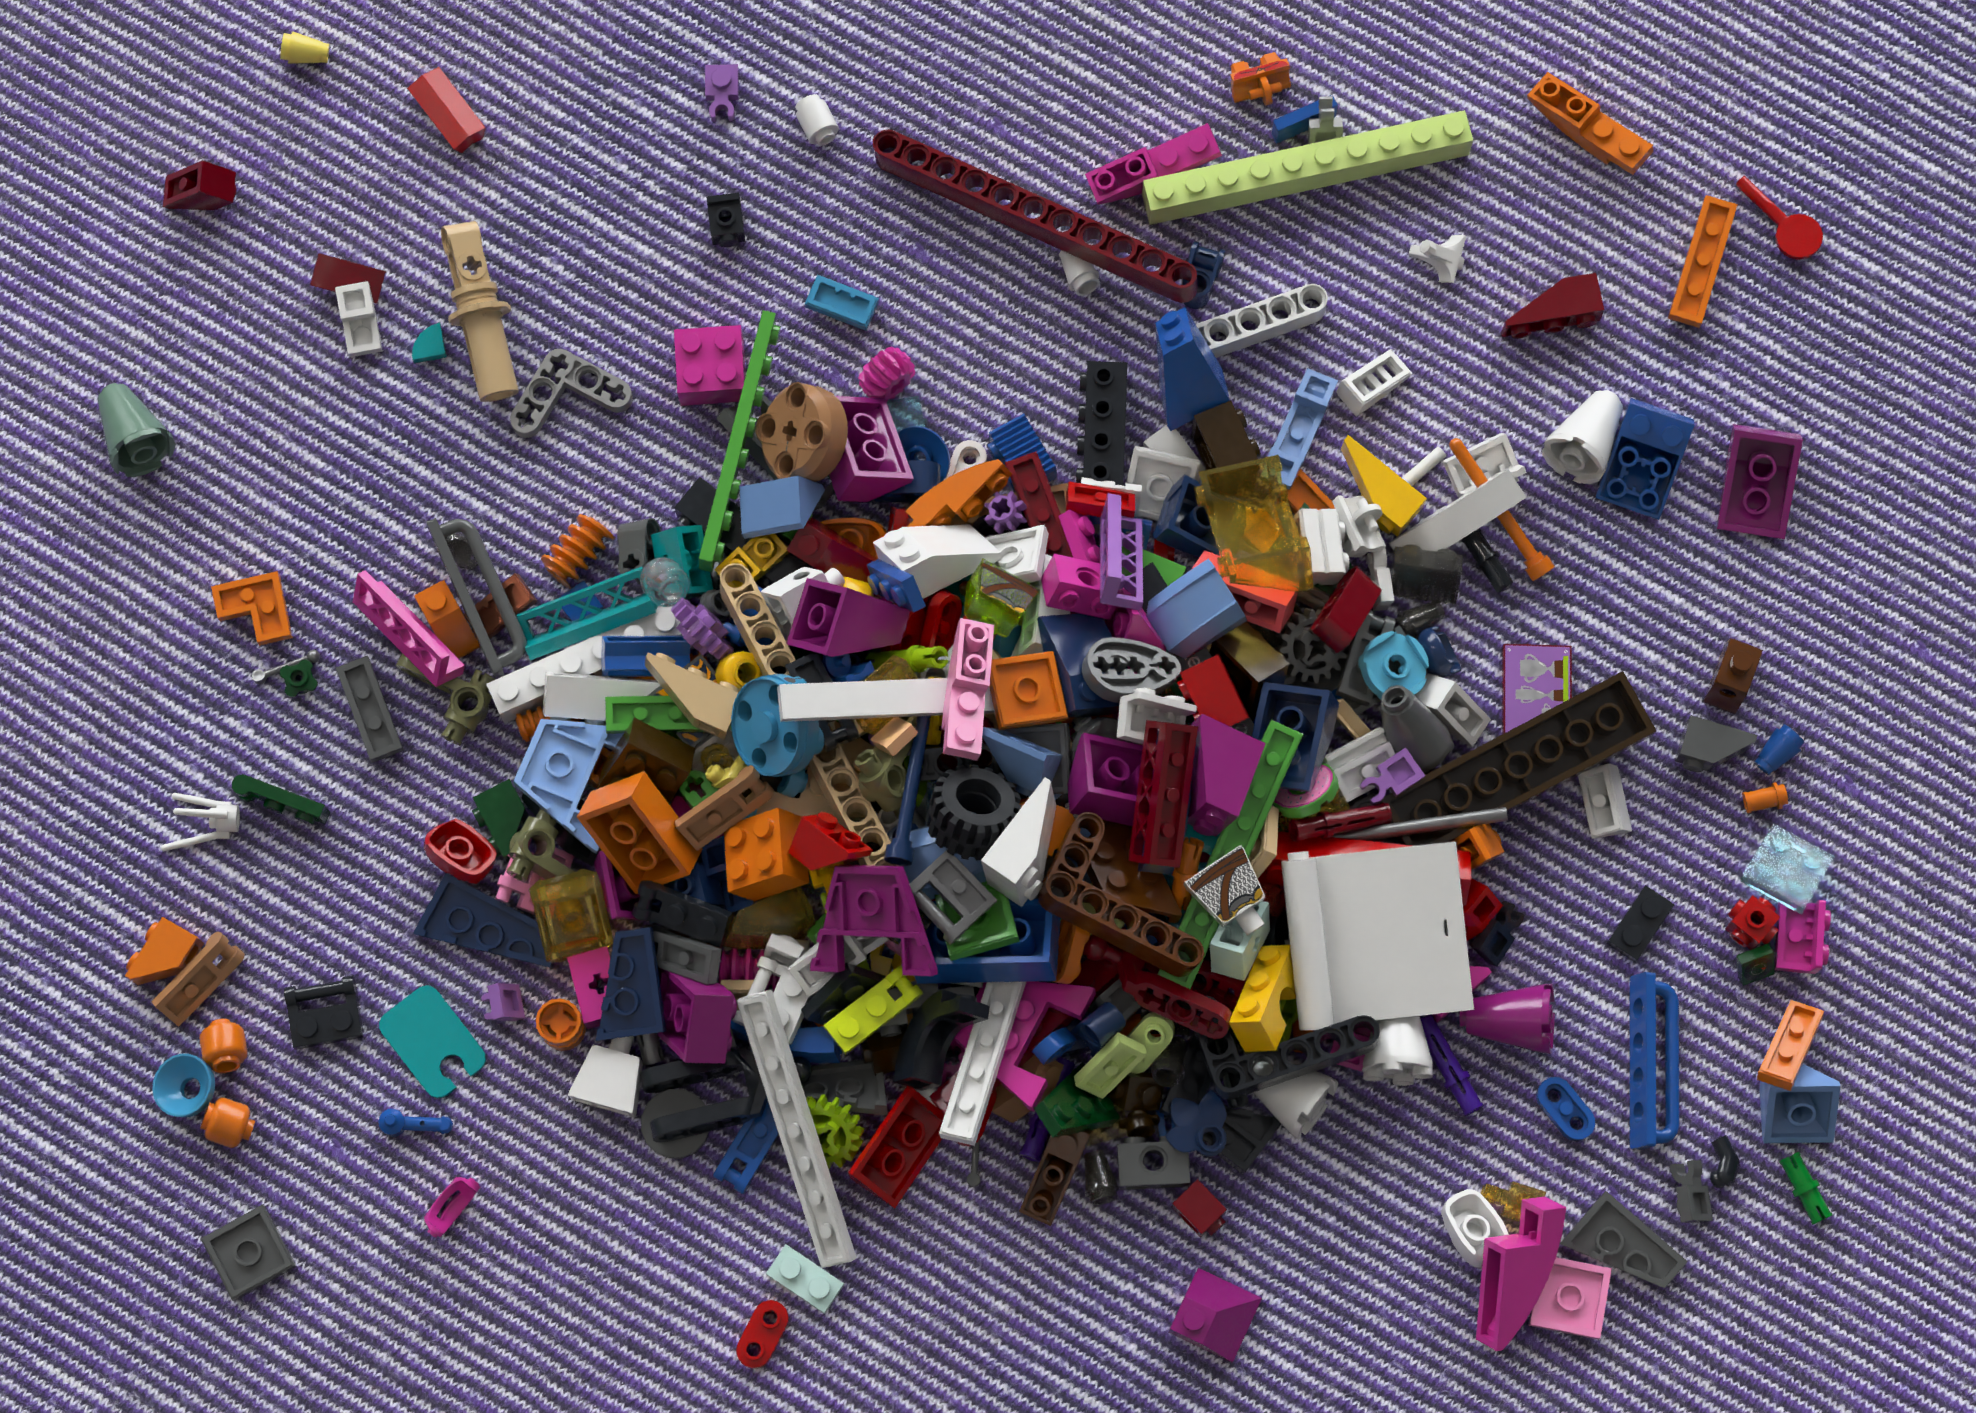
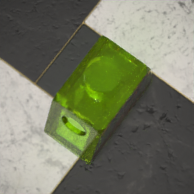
(997, 598)

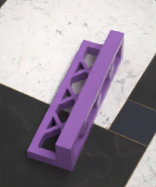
(1113, 559)

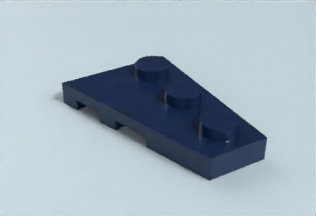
(633, 988)

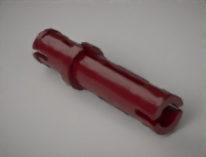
(1327, 824)

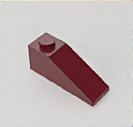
(827, 550)

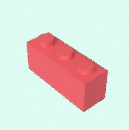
(1260, 605)

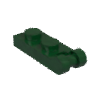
(280, 799)

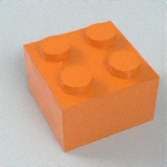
(759, 855)

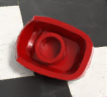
(460, 851)

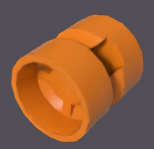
(560, 1024)

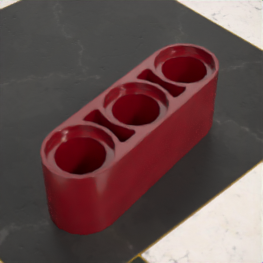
(1346, 610)

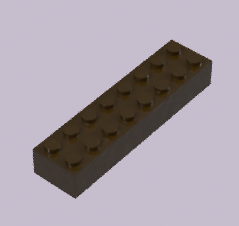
(1527, 759)

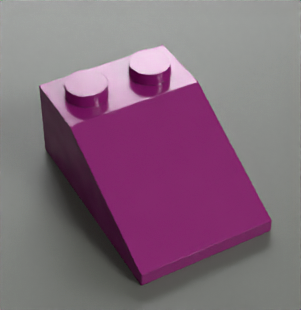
(1759, 481)
(696, 1018)

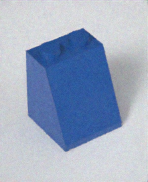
(1187, 370)

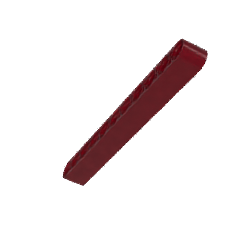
(1041, 228)

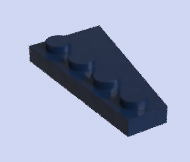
(480, 922)

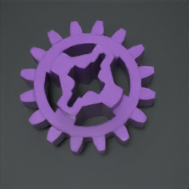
(702, 629)

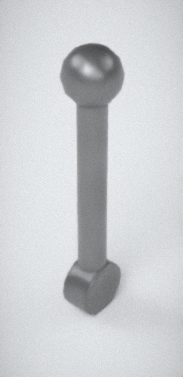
(260, 676)

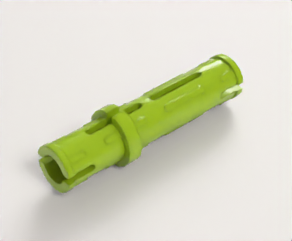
(917, 657)

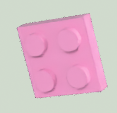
(1573, 1299)

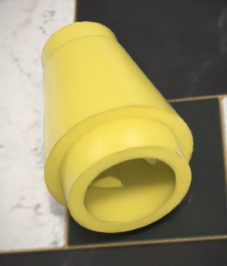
(303, 49)

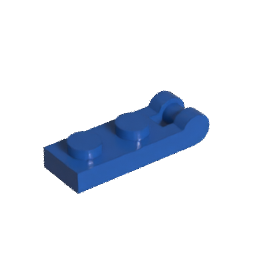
(750, 1147)

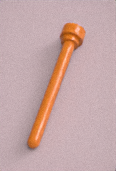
(1535, 561)

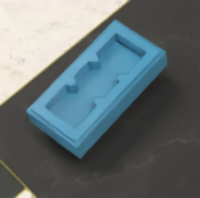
(842, 302)

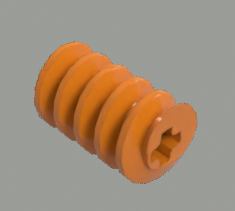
(575, 549)

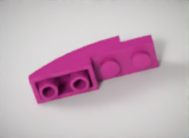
(1126, 175)

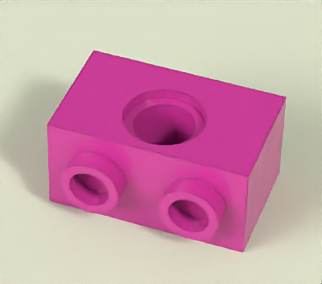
(1075, 587)

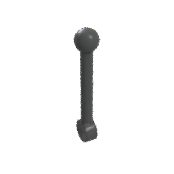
(973, 1178)

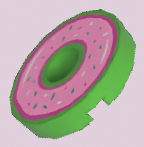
(1303, 804)

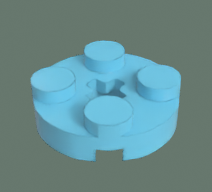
(1395, 647)

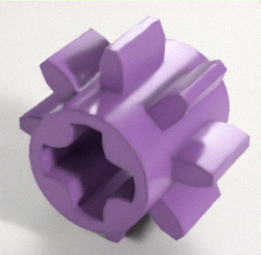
(1007, 520)

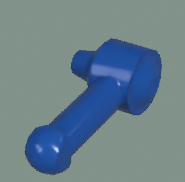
(394, 1123)

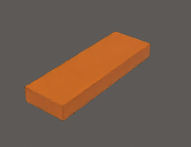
(1790, 1045)

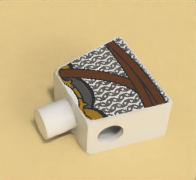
(1229, 890)

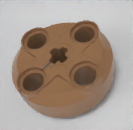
(803, 432)

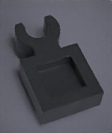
(1496, 937)

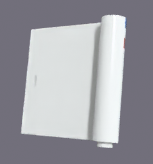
(1375, 934)

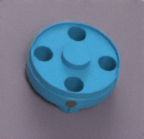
(762, 739)

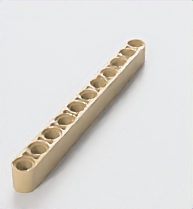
(779, 654)

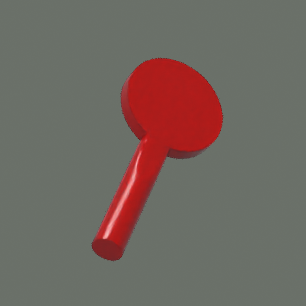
(1796, 235)

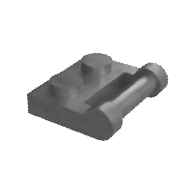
(958, 889)

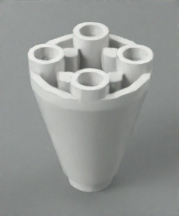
(1399, 1053)

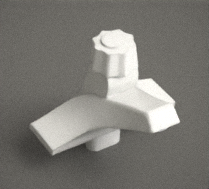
(1444, 257)

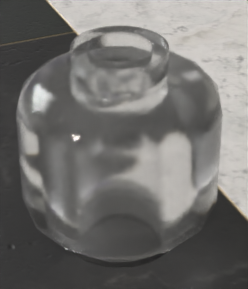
(664, 581)

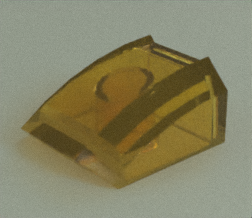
(780, 914)
(571, 915)

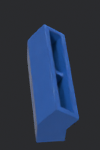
(627, 654)

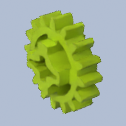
(844, 1136)

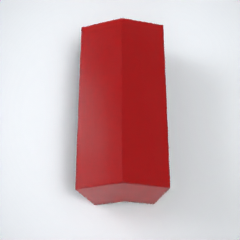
(447, 109)

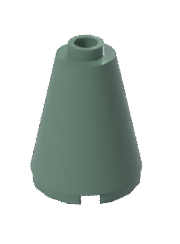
(132, 432)

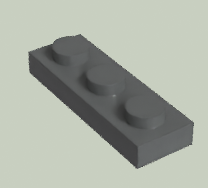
(369, 709)

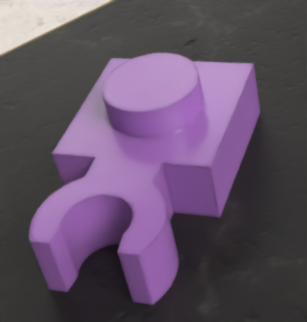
(721, 86)
(1396, 774)

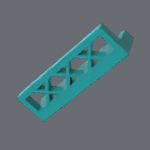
(586, 626)

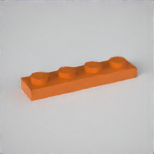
(1702, 261)

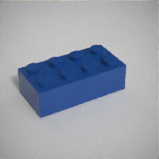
(1025, 961)

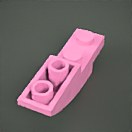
(967, 688)

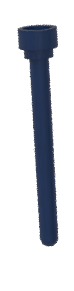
(900, 849)

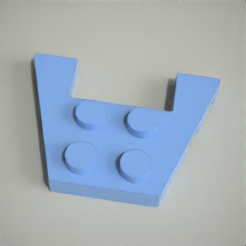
(560, 768)

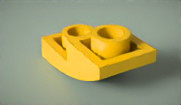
(757, 555)

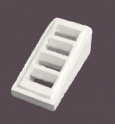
(1357, 395)

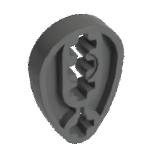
(1122, 653)

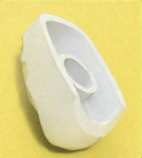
(1469, 1221)

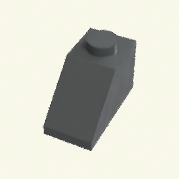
(1710, 744)

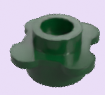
(306, 684)

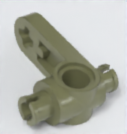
(458, 720)
(883, 775)
(544, 833)

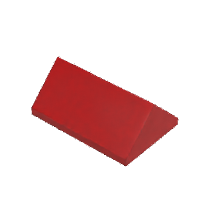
(899, 1148)

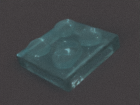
(1787, 868)

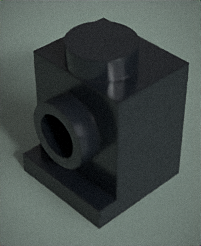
(726, 207)

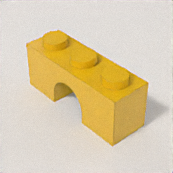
(1257, 1013)

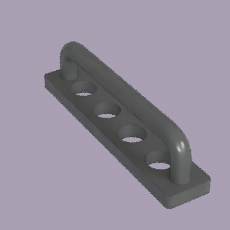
(495, 662)

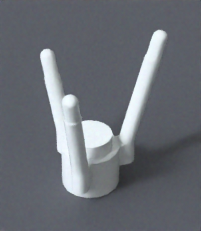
(221, 816)

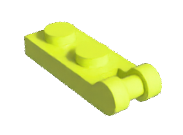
(871, 1011)

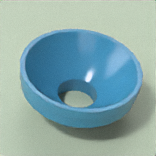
(171, 1082)

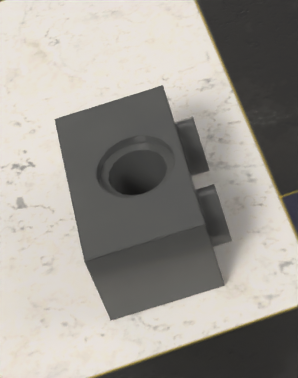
(1133, 1173)

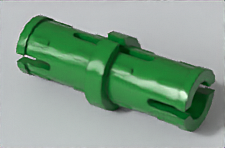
(1805, 1188)

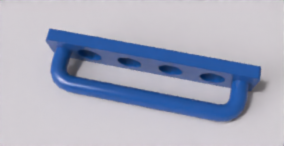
(1643, 1061)

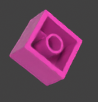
(709, 364)

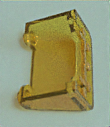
(1255, 526)

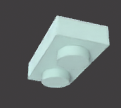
(805, 1279)

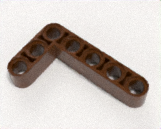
(1109, 907)

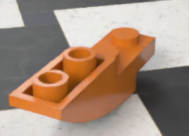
(1587, 126)
(959, 494)

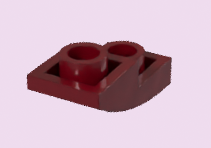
(336, 272)

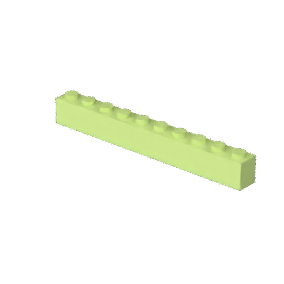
(1307, 167)

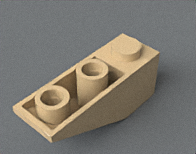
(699, 699)

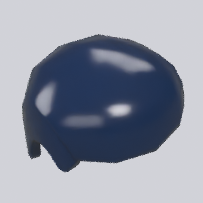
(1440, 653)

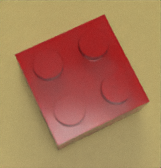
(1213, 692)

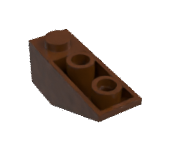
(1054, 1176)

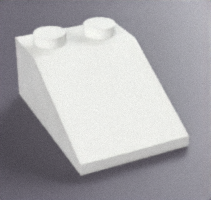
(936, 553)
(1020, 853)

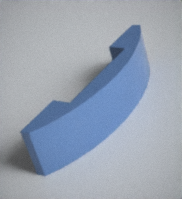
(1302, 423)

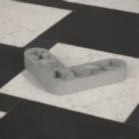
(567, 379)

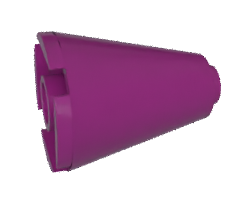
(1514, 1018)

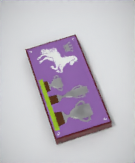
(1533, 681)

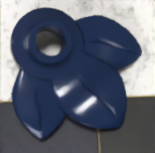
(1194, 1121)

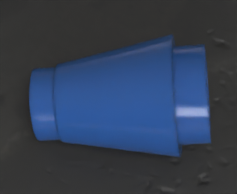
(1779, 749)

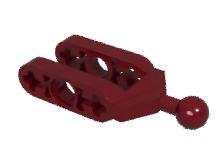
(1137, 981)

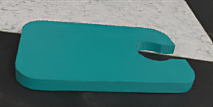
(427, 1032)

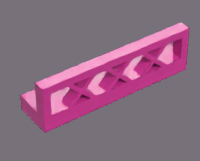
(406, 630)

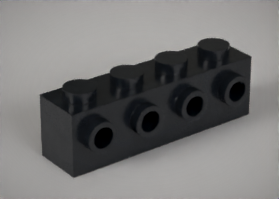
(1104, 421)

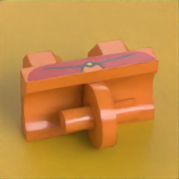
(1260, 81)

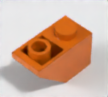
(164, 953)

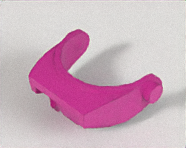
(454, 1208)

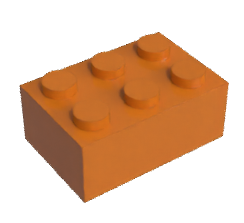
(638, 831)

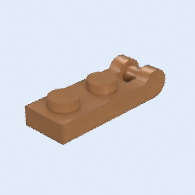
(724, 808)
(198, 979)

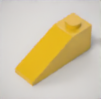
(1383, 487)

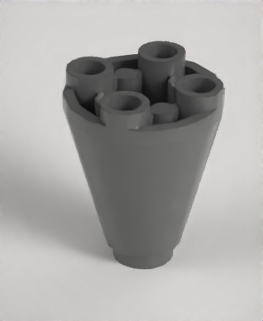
(1414, 726)

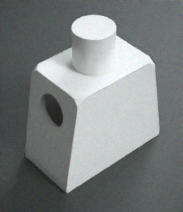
(785, 594)
(610, 1078)

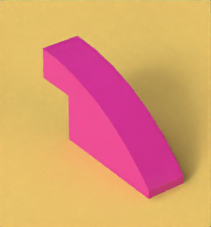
(1517, 1271)

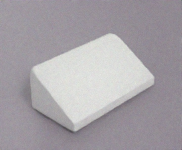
(1604, 801)

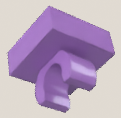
(504, 1002)

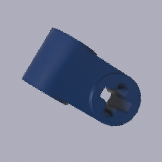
(1208, 267)
(1100, 1027)

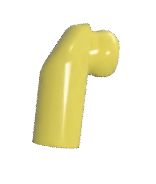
(721, 777)

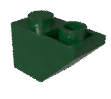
(502, 814)

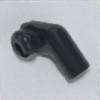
(1728, 1163)

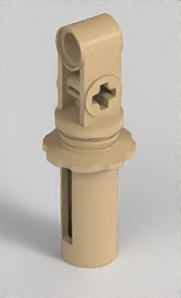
(479, 312)

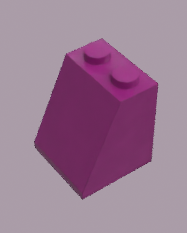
(844, 621)
(1220, 774)

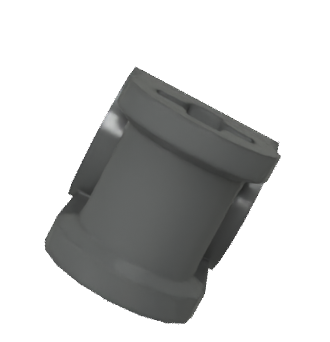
(636, 544)

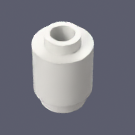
(816, 120)

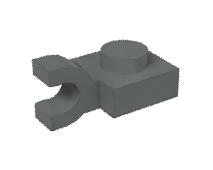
(1692, 1197)

